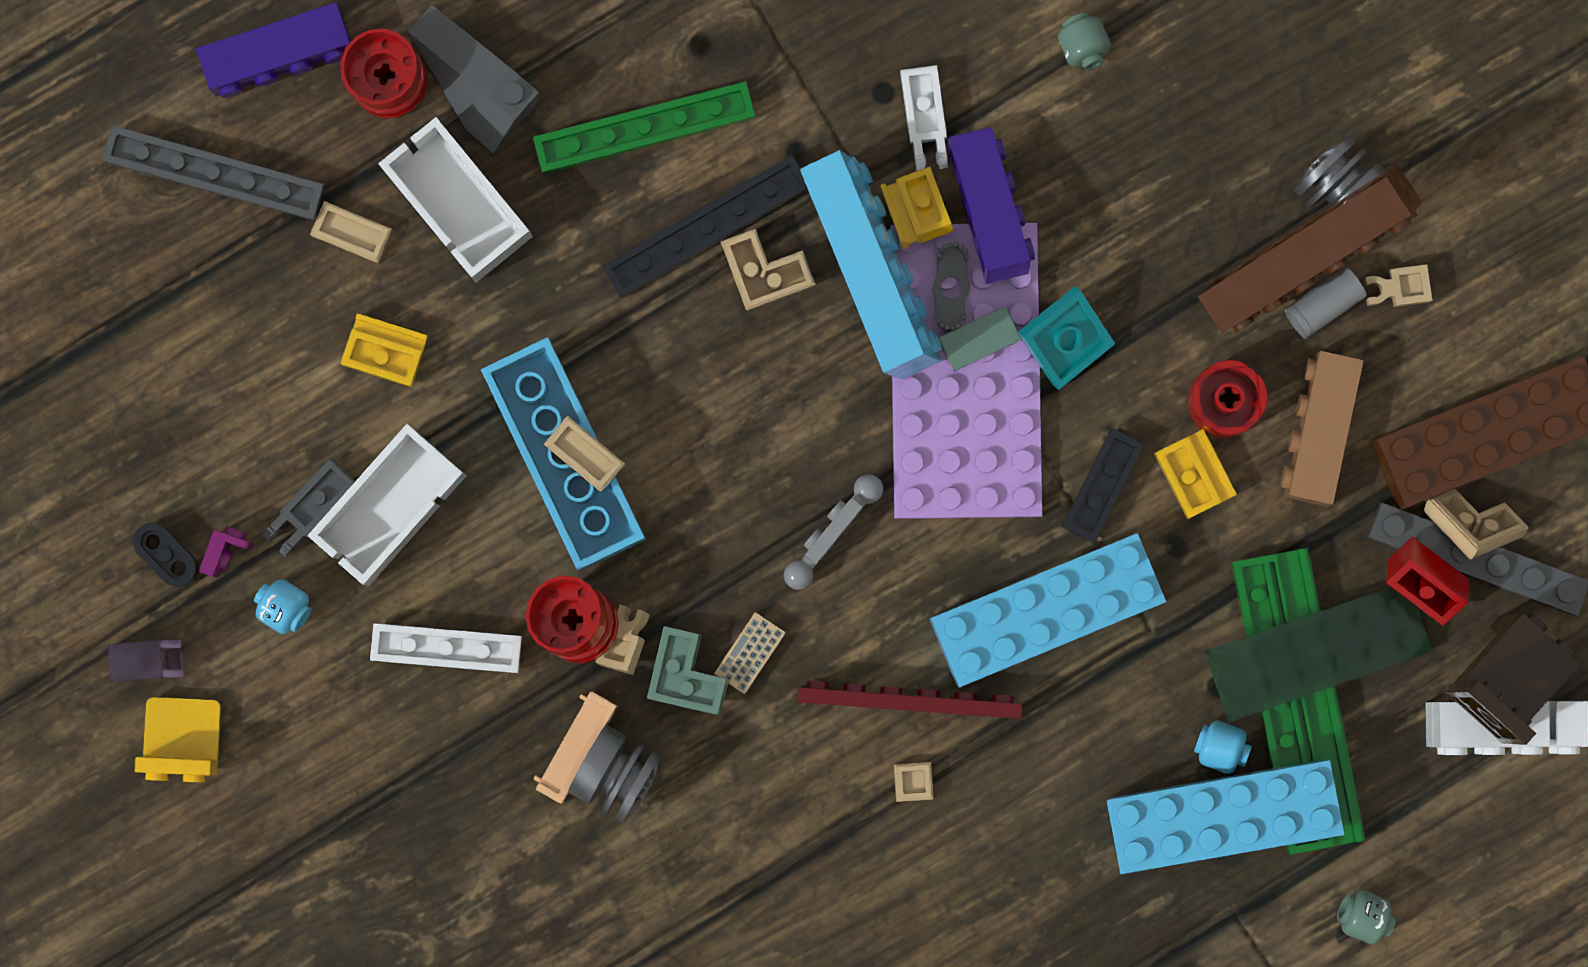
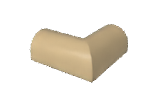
(764, 281)
(1474, 531)

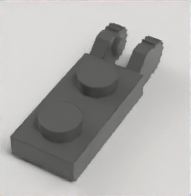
(310, 504)

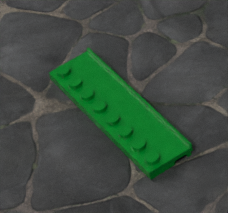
(1311, 727)

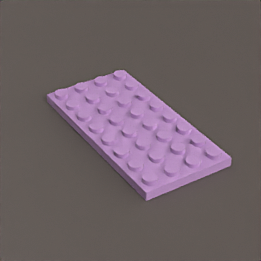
(973, 434)

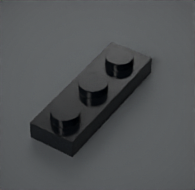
(1102, 485)

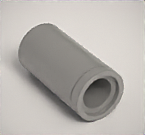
(1325, 302)

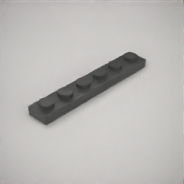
(213, 173)
(1497, 567)

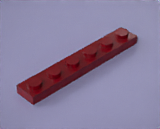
(925, 701)

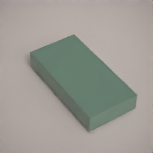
(979, 339)

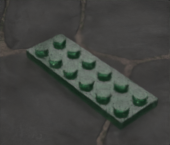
(1317, 652)

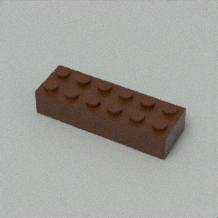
(1309, 249)
(1485, 434)

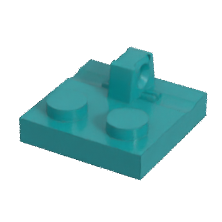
(1066, 338)

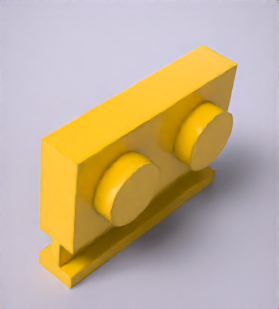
(917, 208)
(384, 350)
(1195, 474)

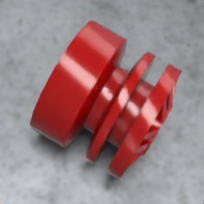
(372, 58)
(558, 606)

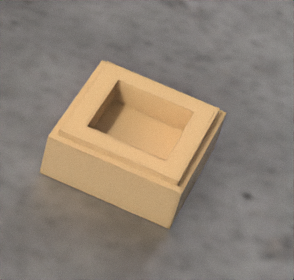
(913, 781)

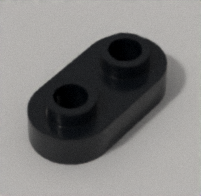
(165, 555)

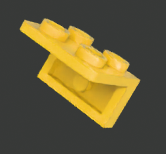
(180, 739)

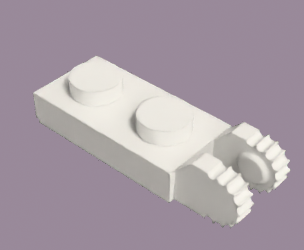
(924, 113)

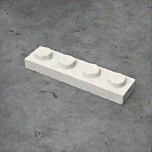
(446, 648)

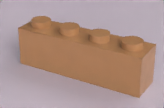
(1323, 428)

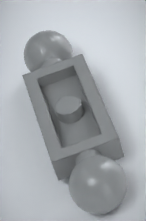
(866, 491)

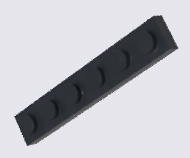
(706, 227)

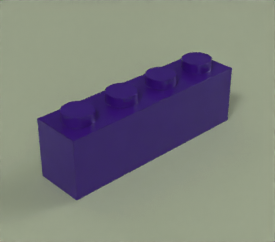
(274, 50)
(989, 205)

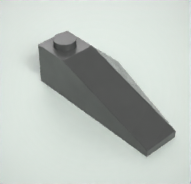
(477, 83)

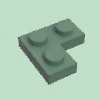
(675, 677)

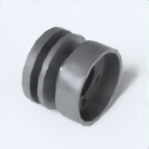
(1336, 174)
(614, 774)

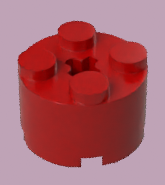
(1239, 383)

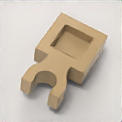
(1404, 286)
(628, 645)

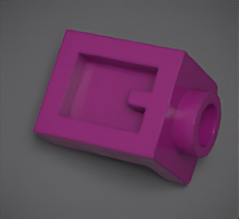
(218, 555)

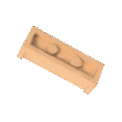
(579, 739)

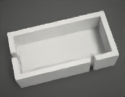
(456, 200)
(386, 505)
(1557, 724)

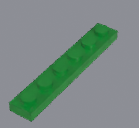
(644, 127)

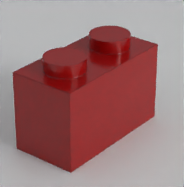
(1427, 581)

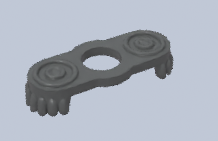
(951, 263)

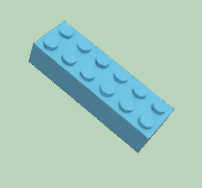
(871, 264)
(534, 401)
(1047, 610)
(1225, 816)

